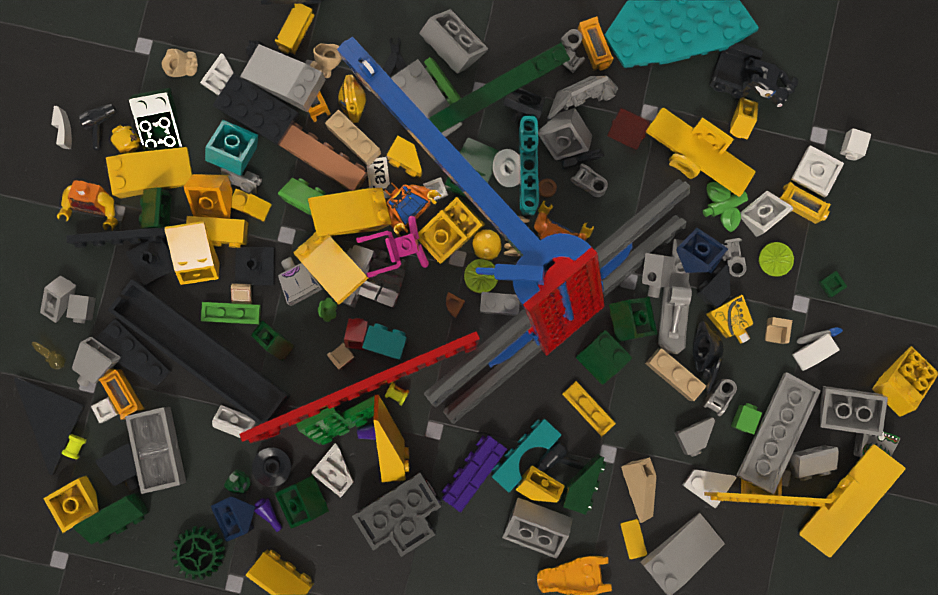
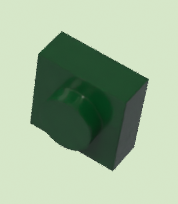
(832, 284)

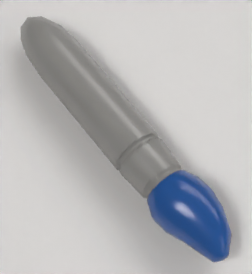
(813, 337)

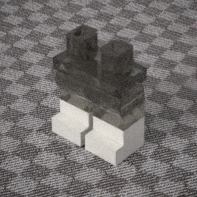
(391, 279)

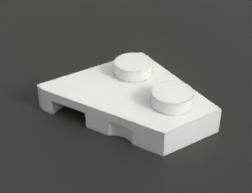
(217, 75)
(334, 471)
(704, 481)

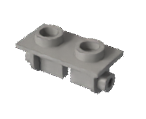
(247, 182)

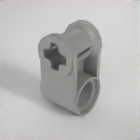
(588, 180)
(719, 397)

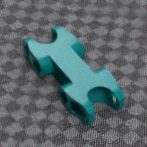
(530, 155)

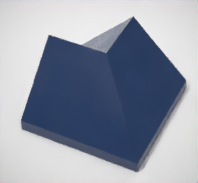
(700, 252)
(233, 517)

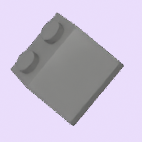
(566, 135)
(814, 461)

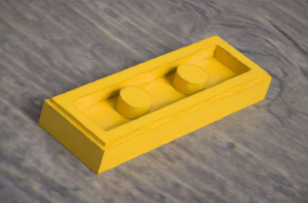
(588, 408)

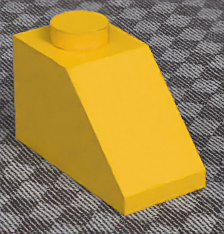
(744, 118)
(539, 486)

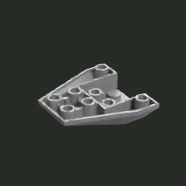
(594, 86)

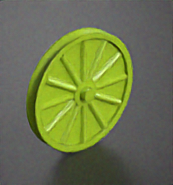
(776, 259)
(477, 282)

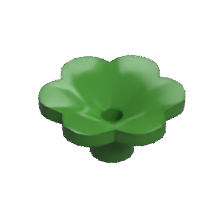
(327, 309)

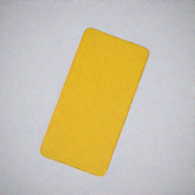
(633, 539)

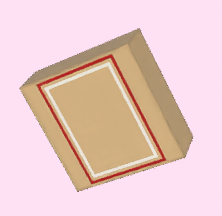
(241, 293)

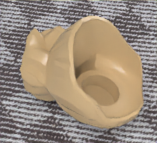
(326, 58)
(178, 63)

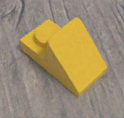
(250, 204)

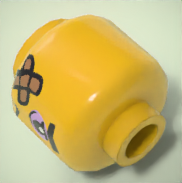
(125, 139)

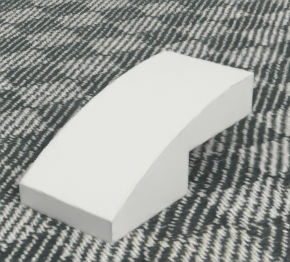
(61, 121)
(815, 352)

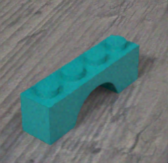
(508, 472)

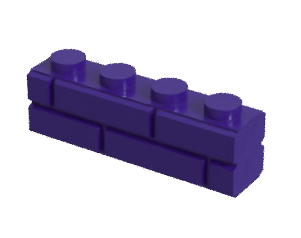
(474, 472)

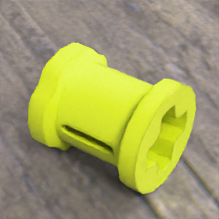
(397, 393)
(74, 446)

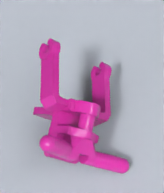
(399, 247)

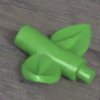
(724, 204)

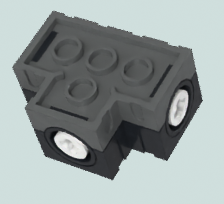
(400, 515)

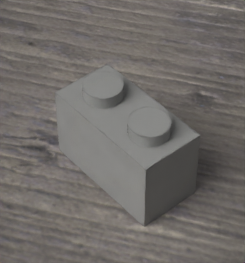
(499, 304)

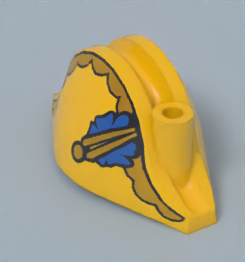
(352, 98)

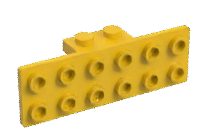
(705, 146)
(753, 494)
(852, 500)

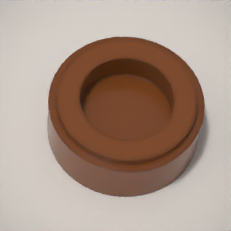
(547, 188)

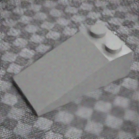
(284, 77)
(422, 91)
(682, 554)

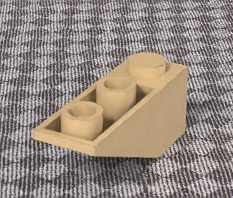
(641, 484)

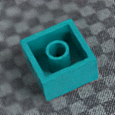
(231, 147)
(385, 342)

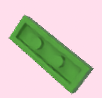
(442, 82)
(230, 313)

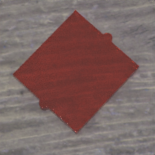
(628, 129)

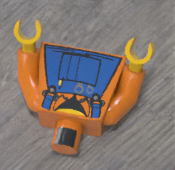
(407, 202)
(547, 227)

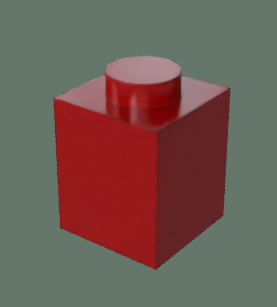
(355, 333)

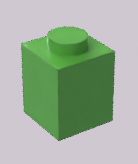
(746, 418)

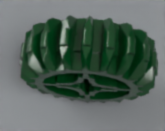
(181, 555)

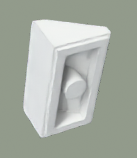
(232, 421)

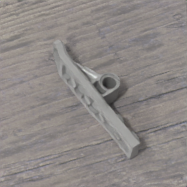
(675, 307)

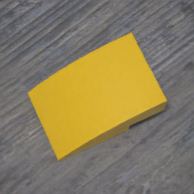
(450, 230)

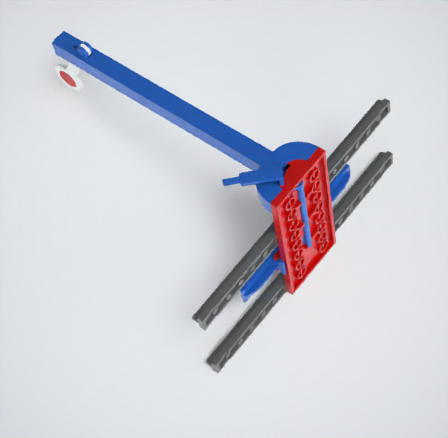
(555, 280)

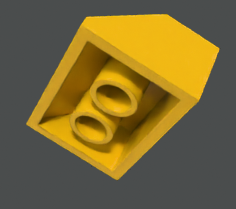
(277, 576)

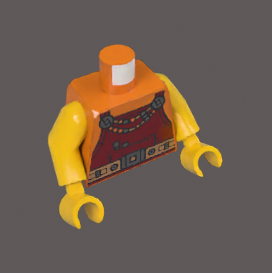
(88, 198)

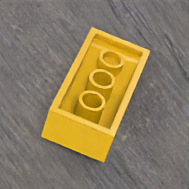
(149, 169)
(349, 212)
(330, 266)
(390, 445)

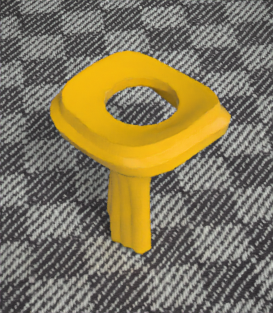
(685, 165)

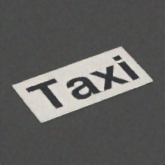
(378, 174)

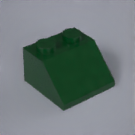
(155, 208)
(633, 319)
(603, 357)
(302, 502)

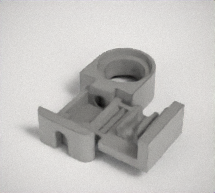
(571, 47)
(734, 255)

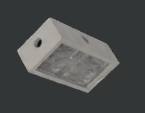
(155, 449)

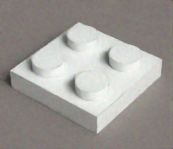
(817, 171)

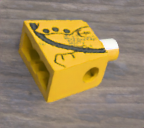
(732, 318)

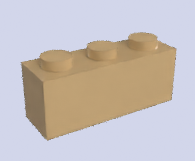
(353, 138)
(675, 374)

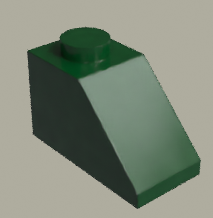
(272, 341)

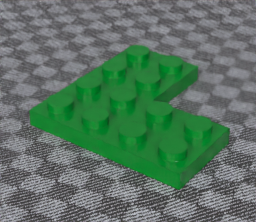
(332, 422)

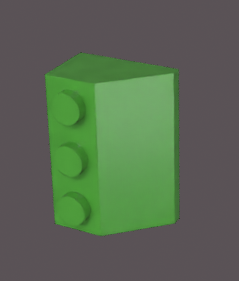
(297, 194)

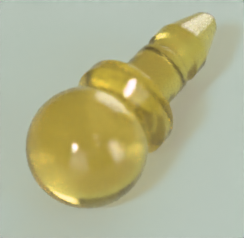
(55, 360)

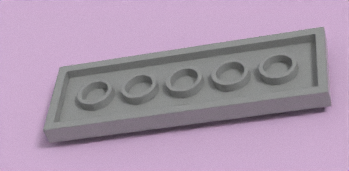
(778, 433)

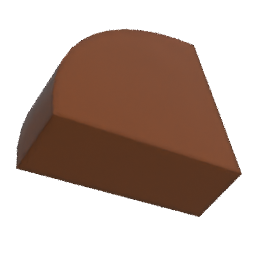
(454, 304)

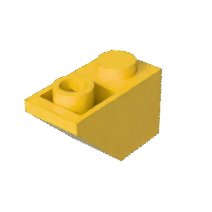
(404, 154)

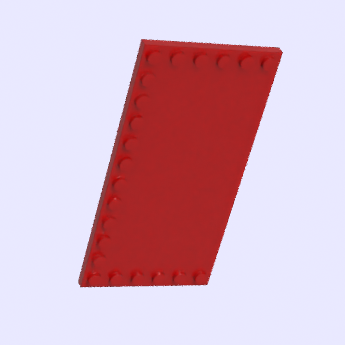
(272, 428)

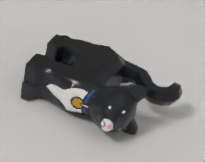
(765, 81)

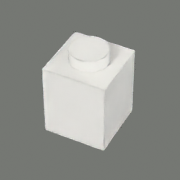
(855, 144)

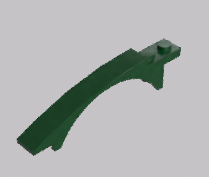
(500, 87)

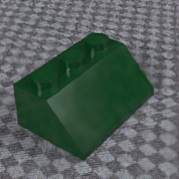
(112, 519)

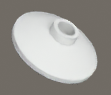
(507, 168)

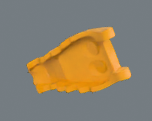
(575, 577)

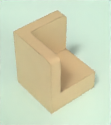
(778, 330)
(341, 356)

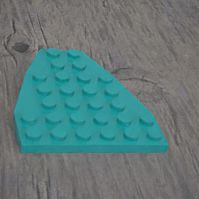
(676, 29)

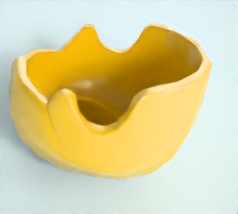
(487, 244)

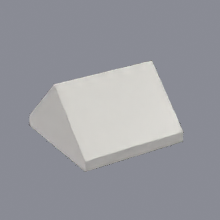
(764, 213)

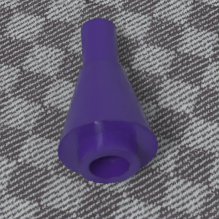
(265, 510)

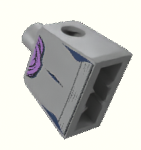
(297, 282)

